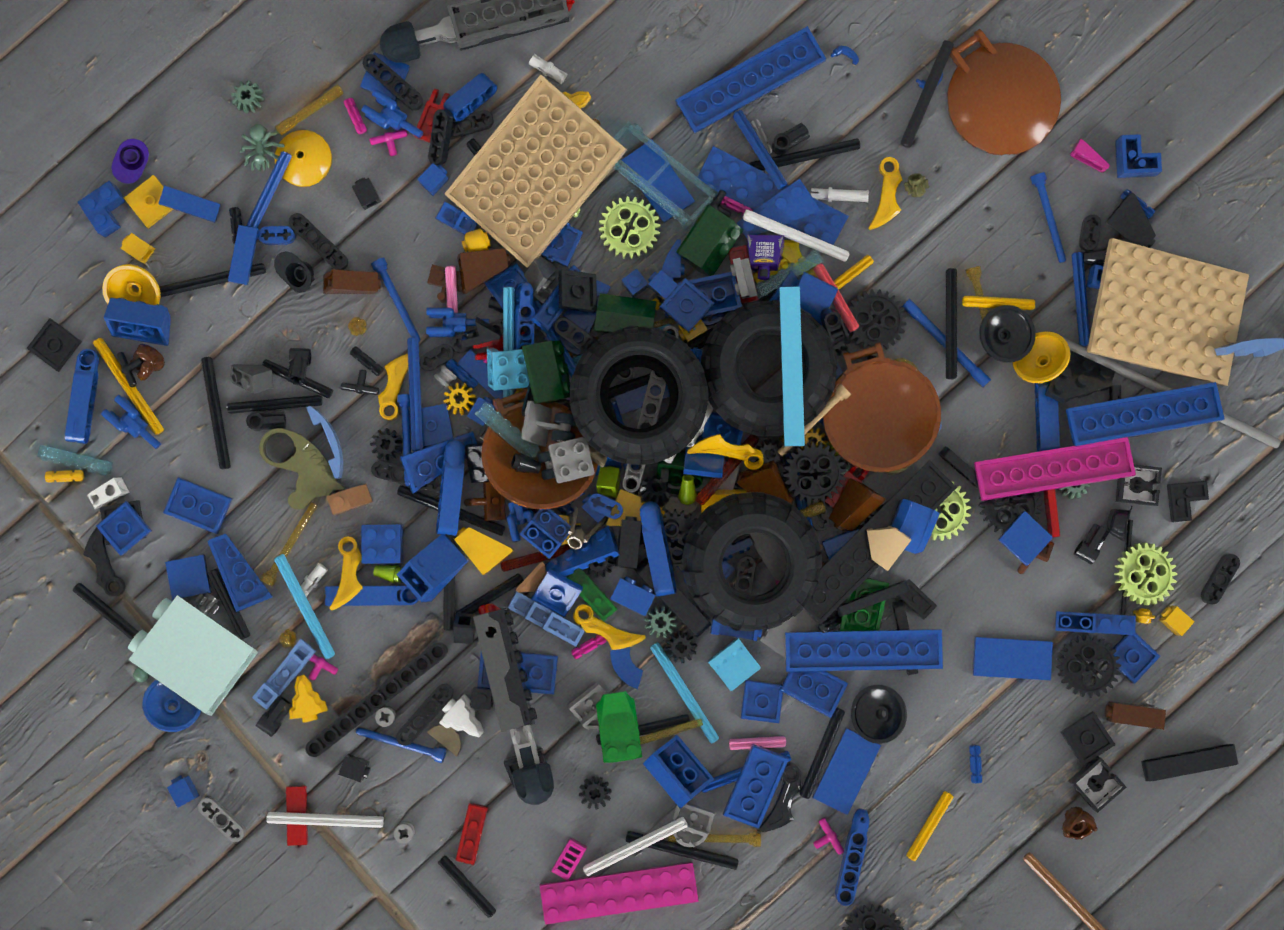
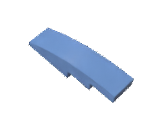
(1258, 347)
(546, 618)

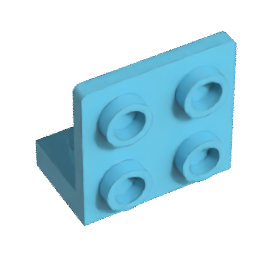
(506, 369)
(734, 664)

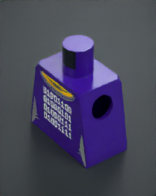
(765, 253)

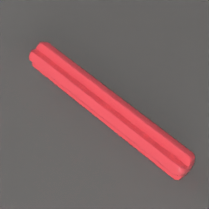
(838, 301)

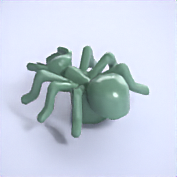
(261, 145)

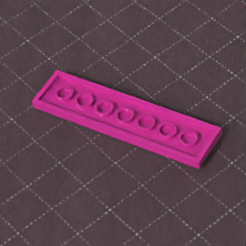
(1054, 469)
(618, 893)

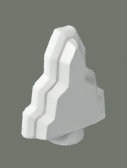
(461, 716)

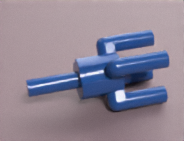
(390, 115)
(452, 322)
(130, 421)
(518, 516)

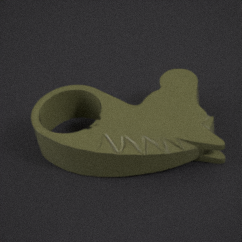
(313, 469)

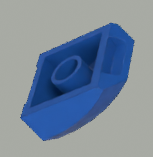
(915, 522)

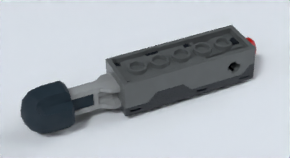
(475, 24)
(512, 701)

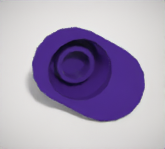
(130, 161)

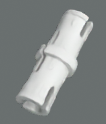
(548, 69)
(312, 580)

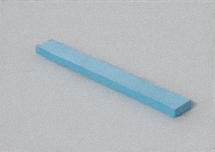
(791, 366)

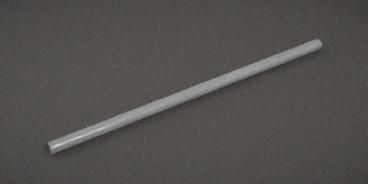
(1158, 387)

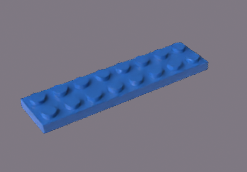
(750, 80)
(754, 187)
(1145, 414)
(864, 650)

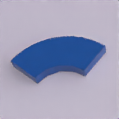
(625, 667)

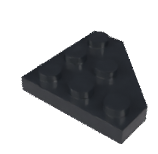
(1079, 379)

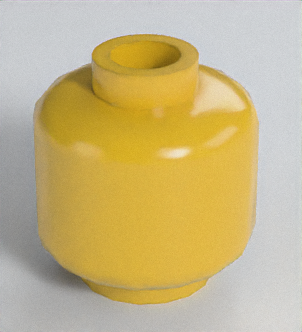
(476, 241)

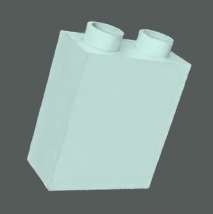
(191, 654)

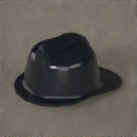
(294, 272)
(1118, 522)

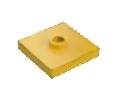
(145, 201)

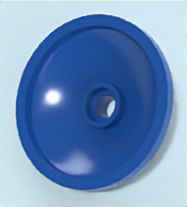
(155, 708)

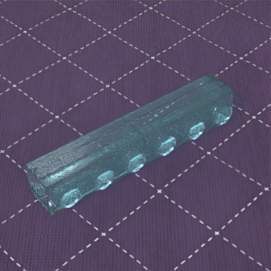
(804, 265)
(506, 430)
(80, 461)

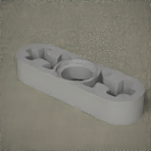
(230, 818)

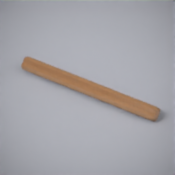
(1062, 892)

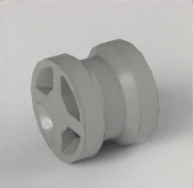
(445, 376)
(388, 714)
(406, 829)

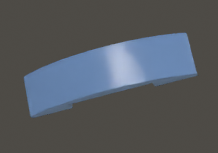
(336, 463)
(284, 674)

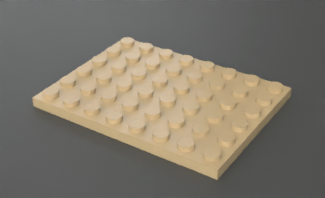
(535, 171)
(1167, 312)

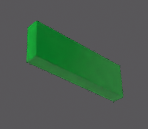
(593, 595)

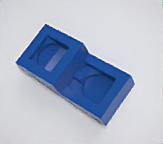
(455, 218)

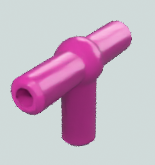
(388, 137)
(319, 664)
(830, 836)

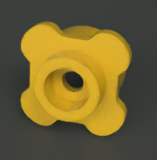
(1143, 615)

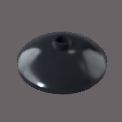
(1016, 327)
(868, 718)

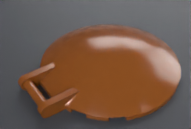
(1002, 96)
(888, 415)
(525, 487)

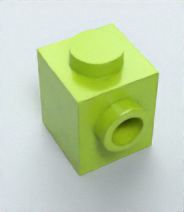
(608, 481)

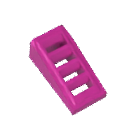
(1088, 156)
(575, 844)

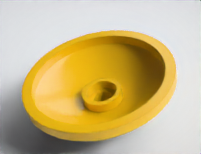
(315, 162)
(121, 282)
(1047, 349)

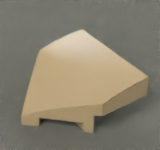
(886, 545)

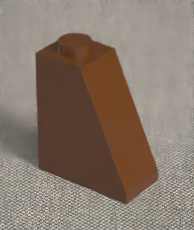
(480, 267)
(350, 282)
(765, 480)
(855, 505)
(1135, 715)

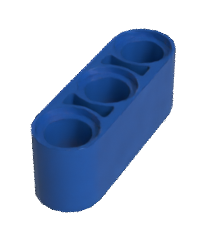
(470, 96)

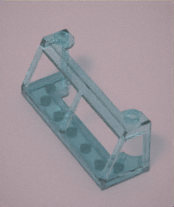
(686, 220)

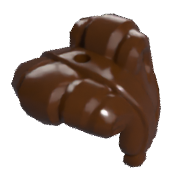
(152, 361)
(1078, 823)

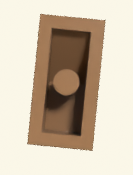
(349, 499)

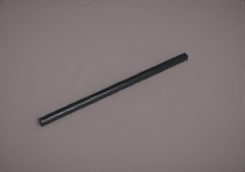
(1128, 544)

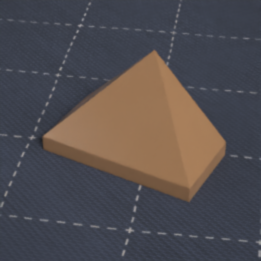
(533, 580)

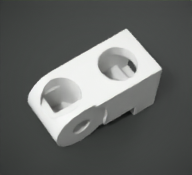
(108, 492)

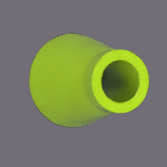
(687, 491)
(388, 573)

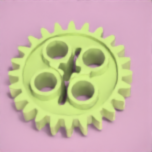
(645, 234)
(958, 518)
(1159, 583)

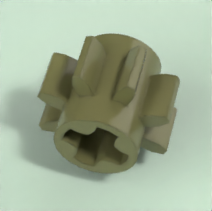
(916, 185)

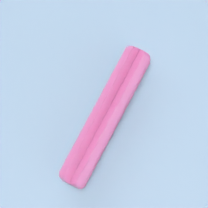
(451, 287)
(765, 742)

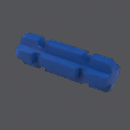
(1147, 210)
(461, 374)
(975, 764)

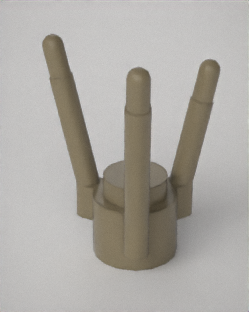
(578, 537)

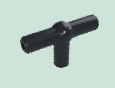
(717, 201)
(127, 368)
(360, 386)

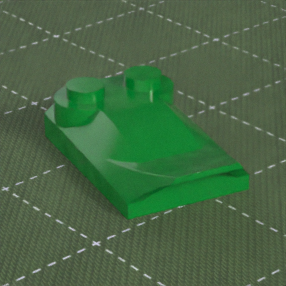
(866, 618)
(618, 727)

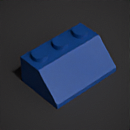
(720, 290)
(138, 321)
(678, 771)

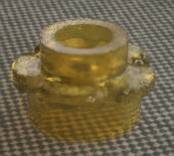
(362, 326)
(288, 638)

